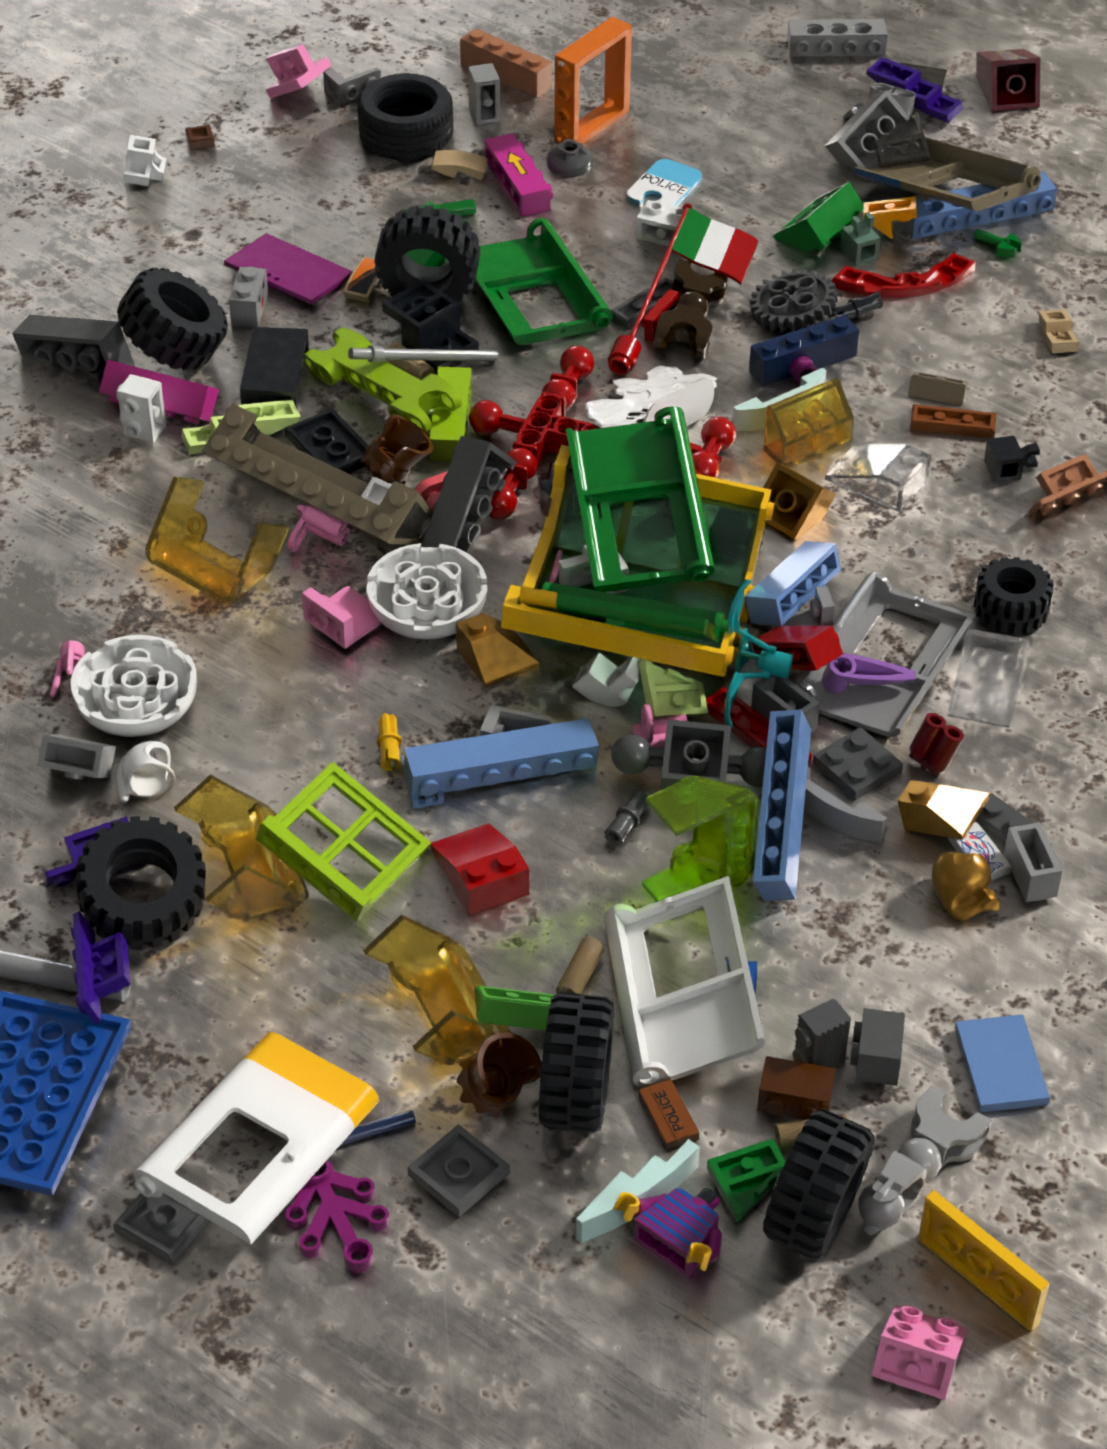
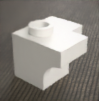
(143, 161)

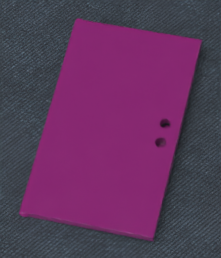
(290, 268)

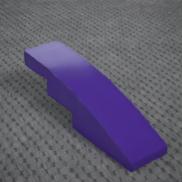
(928, 95)

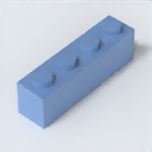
(792, 583)

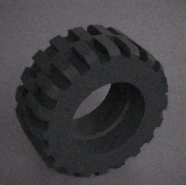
(433, 231)
(172, 319)
(141, 843)
(576, 1062)
(818, 1183)

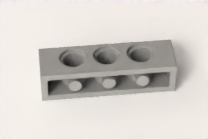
(837, 37)

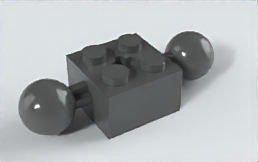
(683, 743)

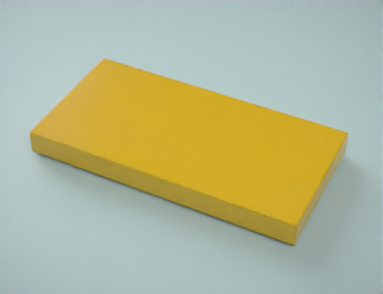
(983, 1261)

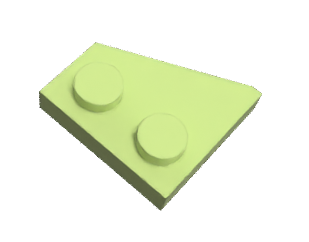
(671, 692)

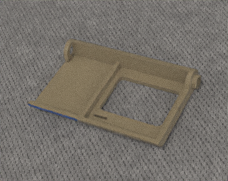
(954, 162)

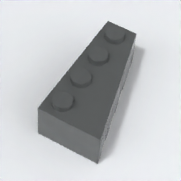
(73, 343)
(467, 493)

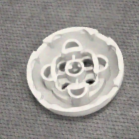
(426, 590)
(114, 690)

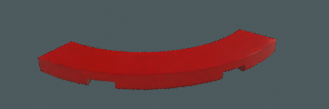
(905, 284)

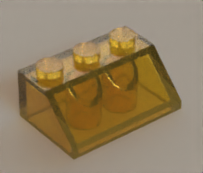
(808, 423)

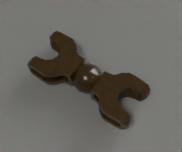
(688, 320)

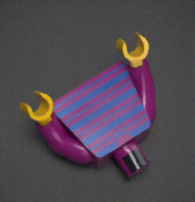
(676, 1227)

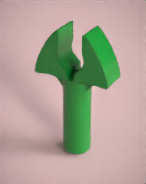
(1005, 246)

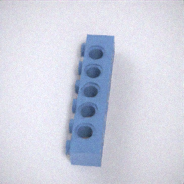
(941, 217)

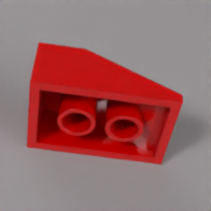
(482, 868)

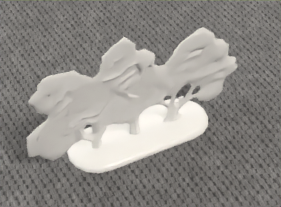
(662, 389)

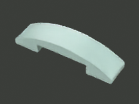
(752, 413)

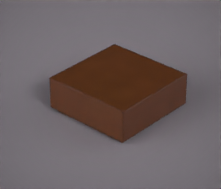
(199, 137)

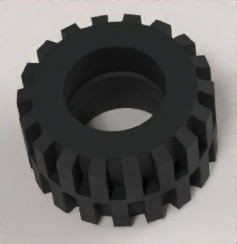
(1013, 595)

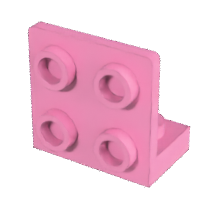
(341, 617)
(919, 1351)

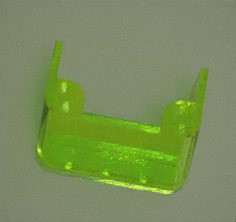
(723, 834)

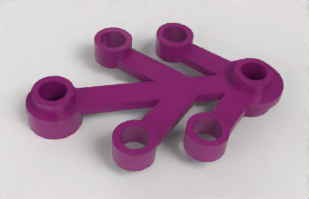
(335, 1208)

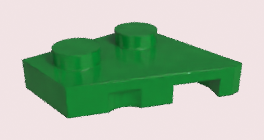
(746, 1175)

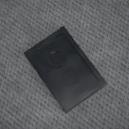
(329, 440)

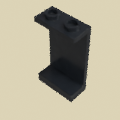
(273, 365)

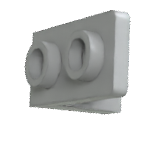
(348, 89)
(819, 614)
(507, 719)

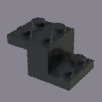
(429, 321)

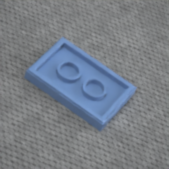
(1001, 1063)

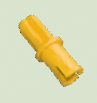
(389, 742)

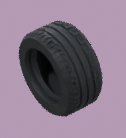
(405, 116)

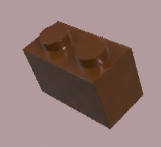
(794, 1088)

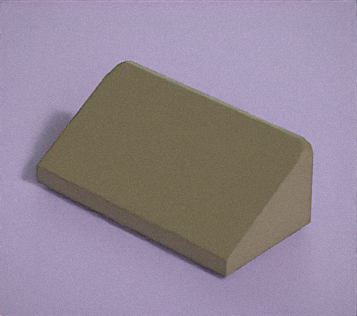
(938, 388)

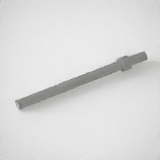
(377, 354)

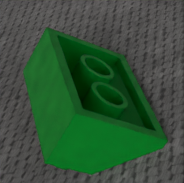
(821, 220)

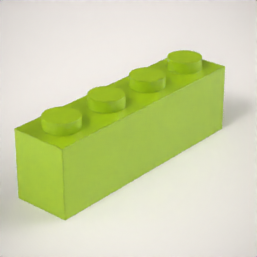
(450, 425)

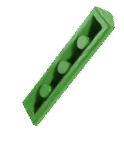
(512, 1007)

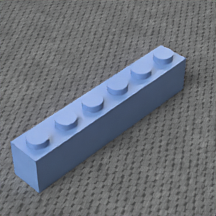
(500, 757)
(782, 805)

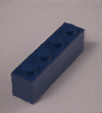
(822, 343)

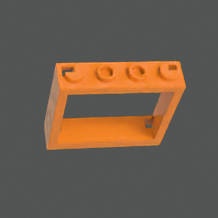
(616, 40)

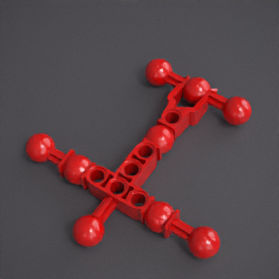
(546, 430)

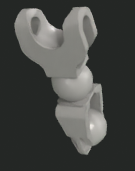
(919, 1159)

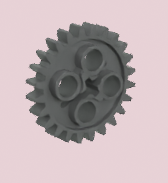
(793, 300)

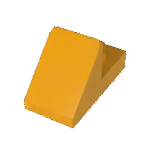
(891, 210)

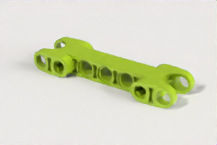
(383, 381)

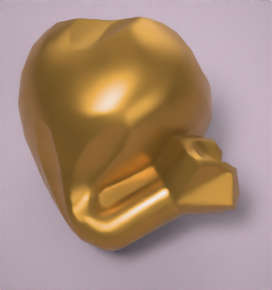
(963, 884)

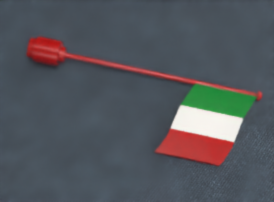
(703, 244)

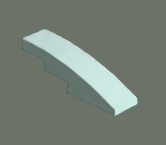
(652, 1180)

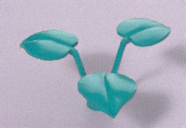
(770, 661)

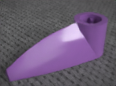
(862, 671)

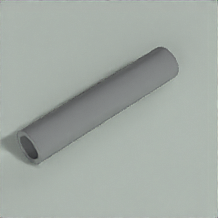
(45, 973)

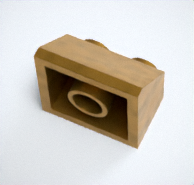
(797, 501)

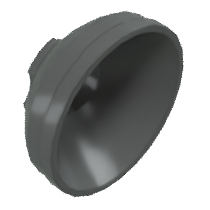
(569, 159)

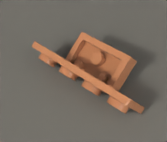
(1067, 483)

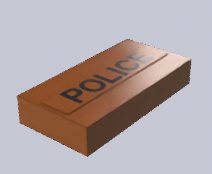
(668, 1114)

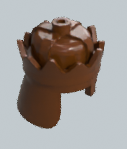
(397, 450)
(498, 1071)

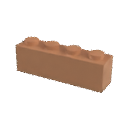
(512, 63)

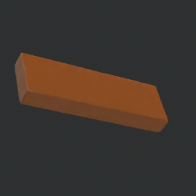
(953, 421)

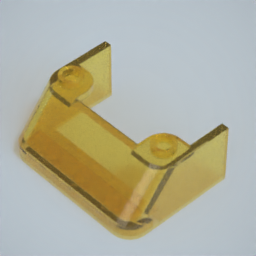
(179, 547)
(231, 822)
(444, 983)

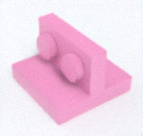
(294, 70)

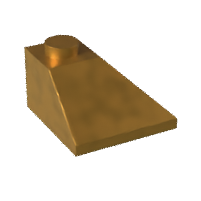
(492, 650)
(940, 809)

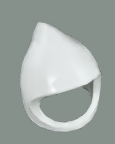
(144, 772)

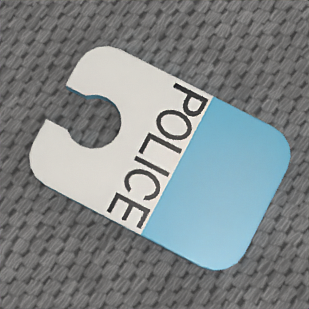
(667, 180)

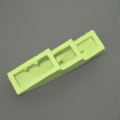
(271, 419)

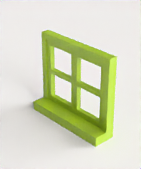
(317, 868)

